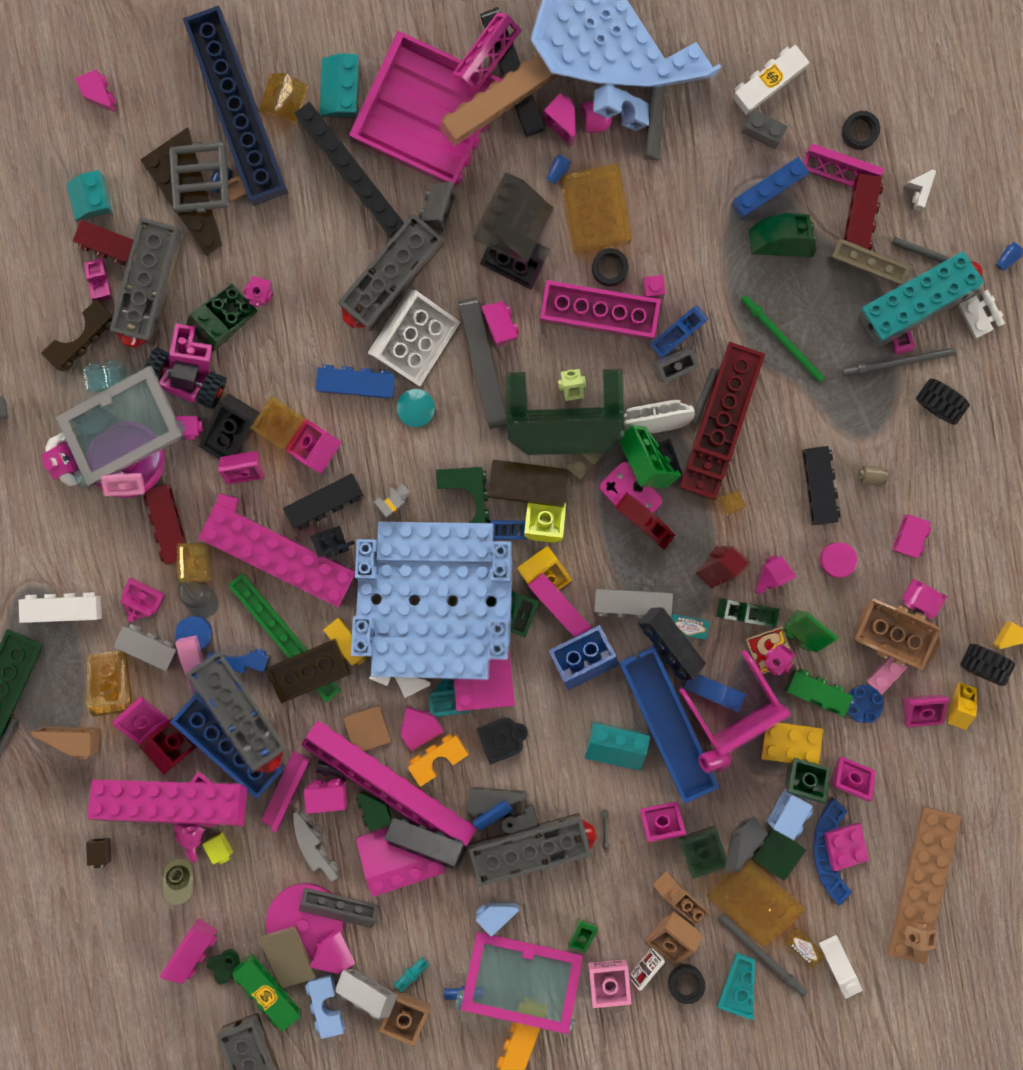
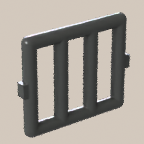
(200, 207)

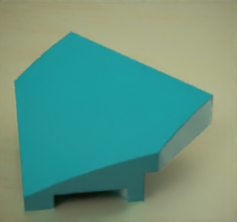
(443, 700)

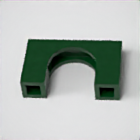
(470, 480)

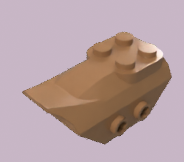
(897, 634)

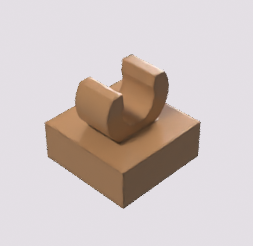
(236, 189)

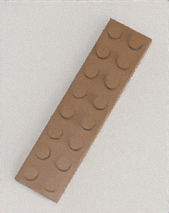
(924, 879)

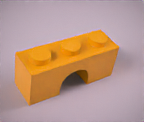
(450, 748)

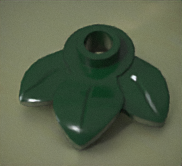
(223, 967)

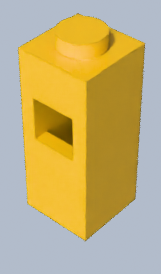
(343, 635)

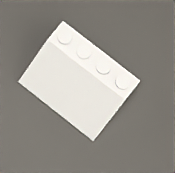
(414, 337)

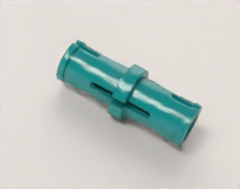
(411, 974)

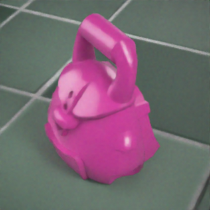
(189, 838)

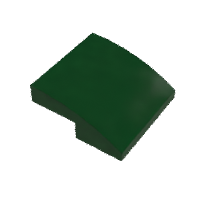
(778, 854)

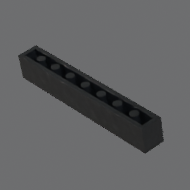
(349, 169)

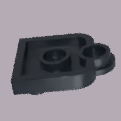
(502, 739)

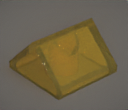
(283, 96)
(194, 562)

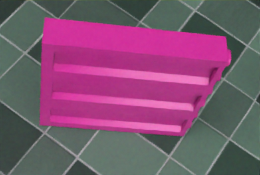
(408, 106)

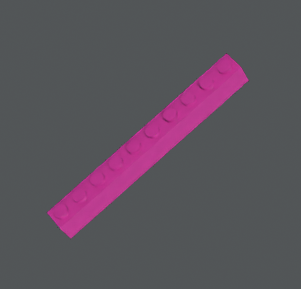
(385, 784)

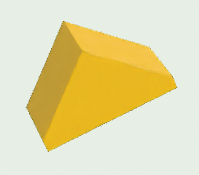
(1009, 636)

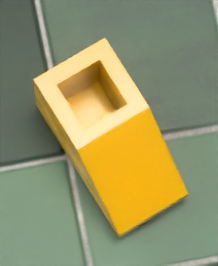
(963, 706)

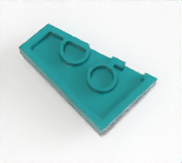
(738, 989)

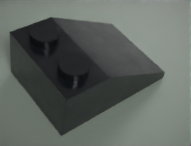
(229, 427)

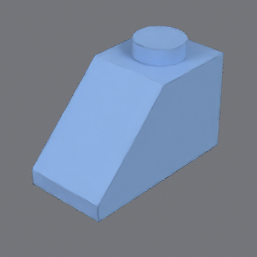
(495, 915)

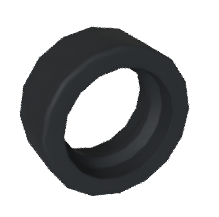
(873, 122)
(624, 267)
(686, 999)

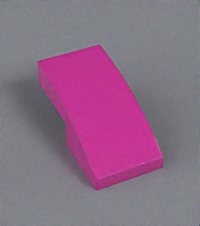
(98, 279)

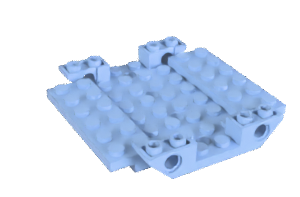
(435, 565)

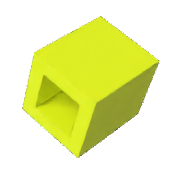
(218, 848)

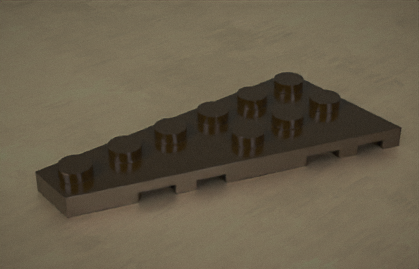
(200, 225)

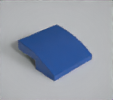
(493, 815)

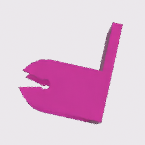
(750, 724)

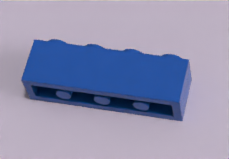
(769, 188)
(355, 383)

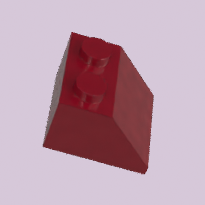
(167, 747)

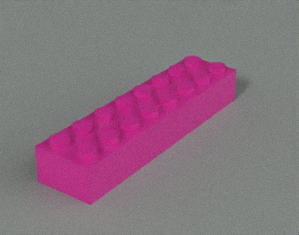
(276, 554)
(167, 802)

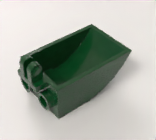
(784, 236)

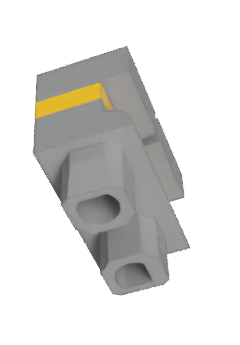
(394, 502)

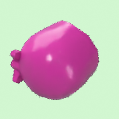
(594, 122)

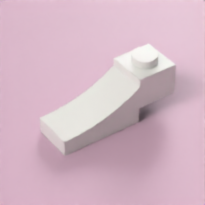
(840, 967)

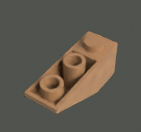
(680, 898)

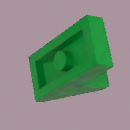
(582, 935)

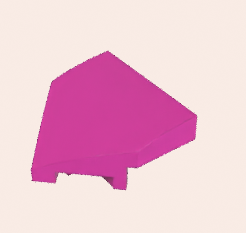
(140, 599)
(419, 727)
(332, 954)

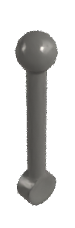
(606, 845)

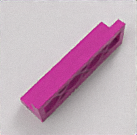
(485, 47)
(840, 161)
(285, 790)

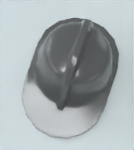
(198, 598)

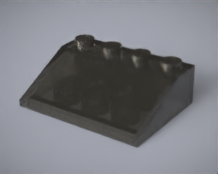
(513, 219)

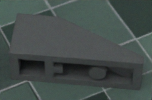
(483, 799)

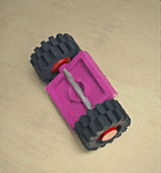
(207, 388)

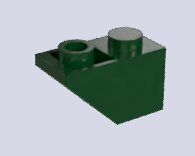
(375, 811)

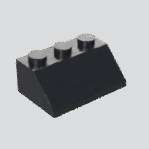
(514, 269)

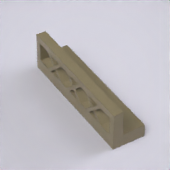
(870, 262)

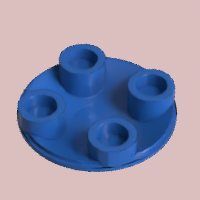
(866, 704)

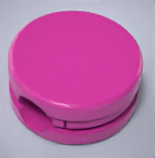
(838, 560)

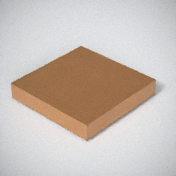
(367, 728)

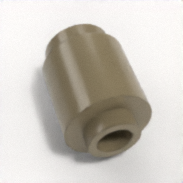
(873, 475)

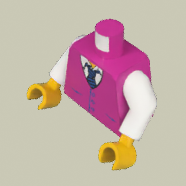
(60, 460)

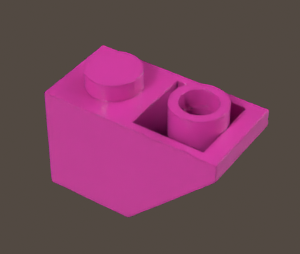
(95, 91)

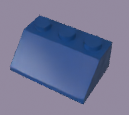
(584, 657)

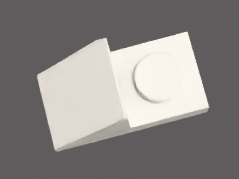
(922, 185)

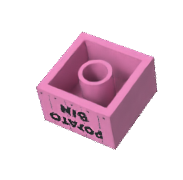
(609, 983)

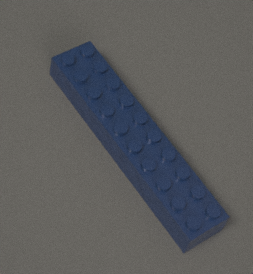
(235, 105)

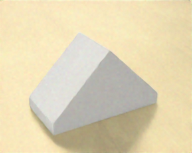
(412, 685)

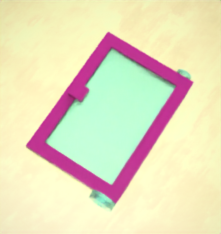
(521, 983)

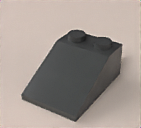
(438, 205)

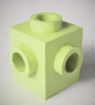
(572, 384)

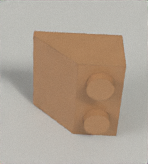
(674, 938)

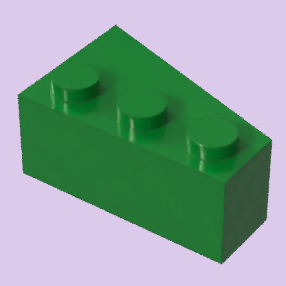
(646, 460)
(818, 692)

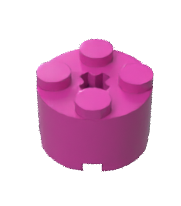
(923, 597)

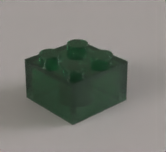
(703, 851)

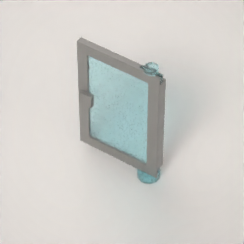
(119, 427)

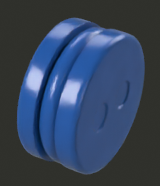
(195, 626)

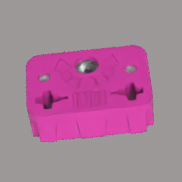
(624, 478)

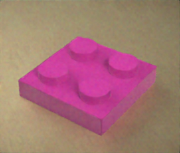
(140, 720)
(846, 846)

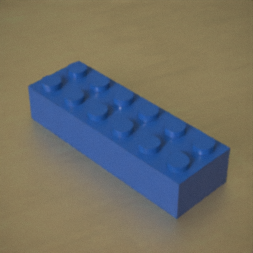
(202, 729)

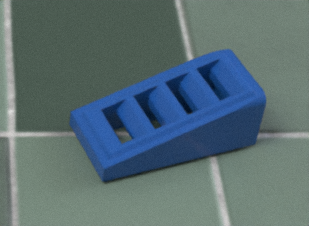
(507, 536)

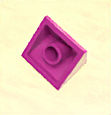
(241, 467)
(925, 710)
(853, 778)
(662, 822)

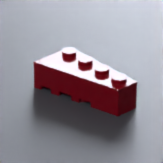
(723, 565)

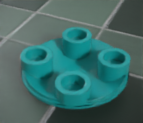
(415, 408)

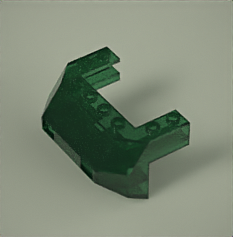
(565, 428)

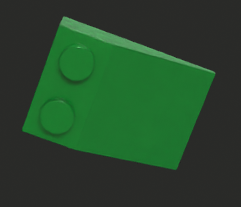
(809, 632)

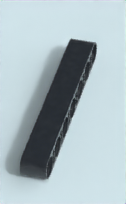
(527, 108)

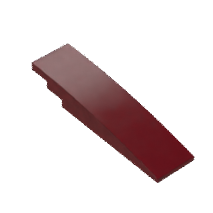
(722, 421)

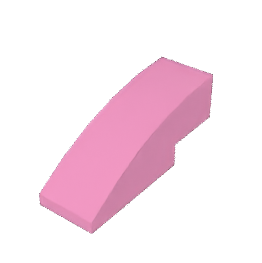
(189, 654)

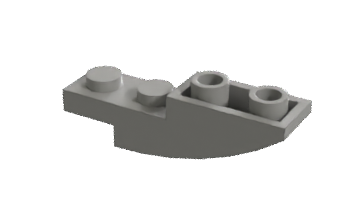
(308, 840)

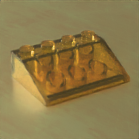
(596, 208)
(756, 902)

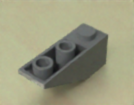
(744, 840)

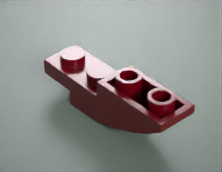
(645, 520)

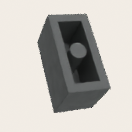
(764, 129)
(675, 365)

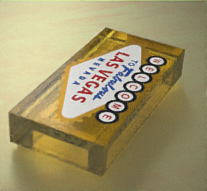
(804, 948)

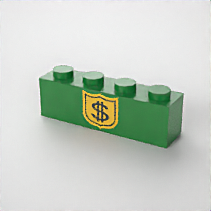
(266, 992)

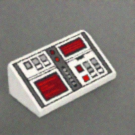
(646, 969)

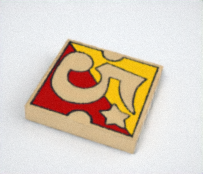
(762, 643)

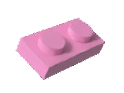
(122, 484)
(886, 675)

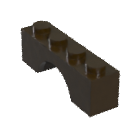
(97, 320)

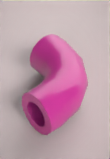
(715, 761)

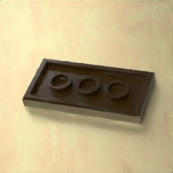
(528, 483)
(308, 671)

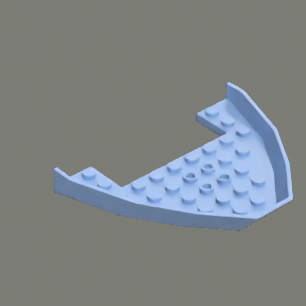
(610, 46)

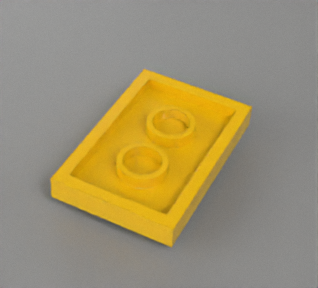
(790, 741)

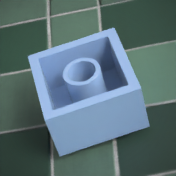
(790, 815)

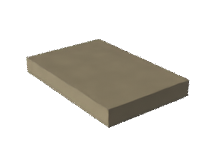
(288, 957)

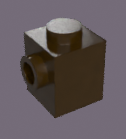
(98, 852)

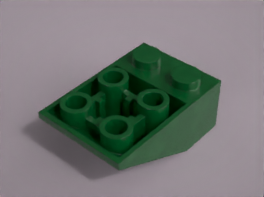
(221, 316)
(522, 612)

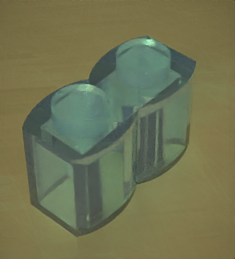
(103, 376)

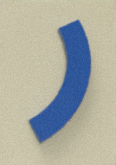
(831, 880)

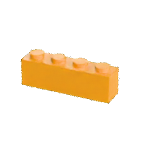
(518, 1047)

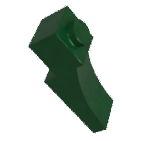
(747, 612)

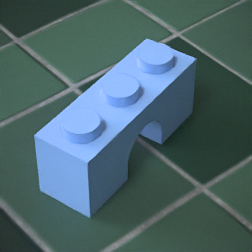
(612, 101)
(328, 1022)

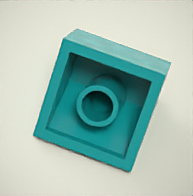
(89, 195)

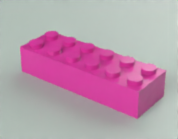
(600, 310)

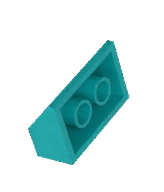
(340, 86)
(617, 746)

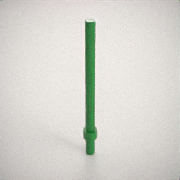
(757, 312)

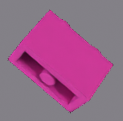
(911, 536)

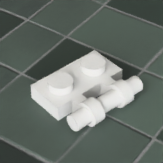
(975, 316)

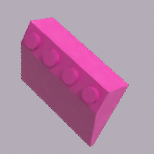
(483, 693)
(391, 867)

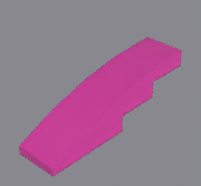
(559, 605)

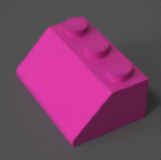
(190, 952)

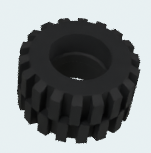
(942, 401)
(987, 664)

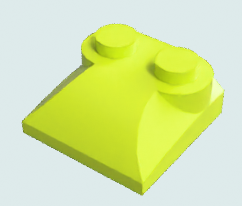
(544, 523)

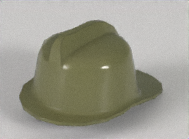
(177, 881)

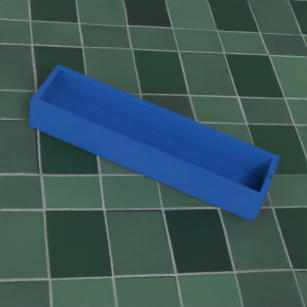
(667, 723)

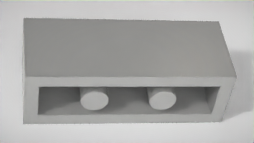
(146, 647)
(365, 993)

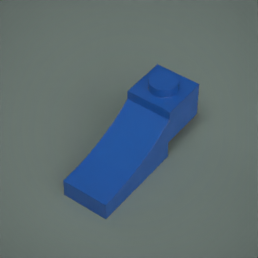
(679, 331)
(256, 659)
(715, 692)

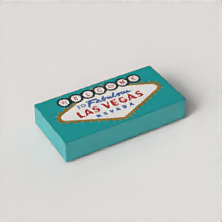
(692, 626)

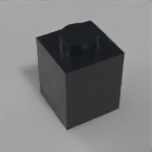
(183, 376)

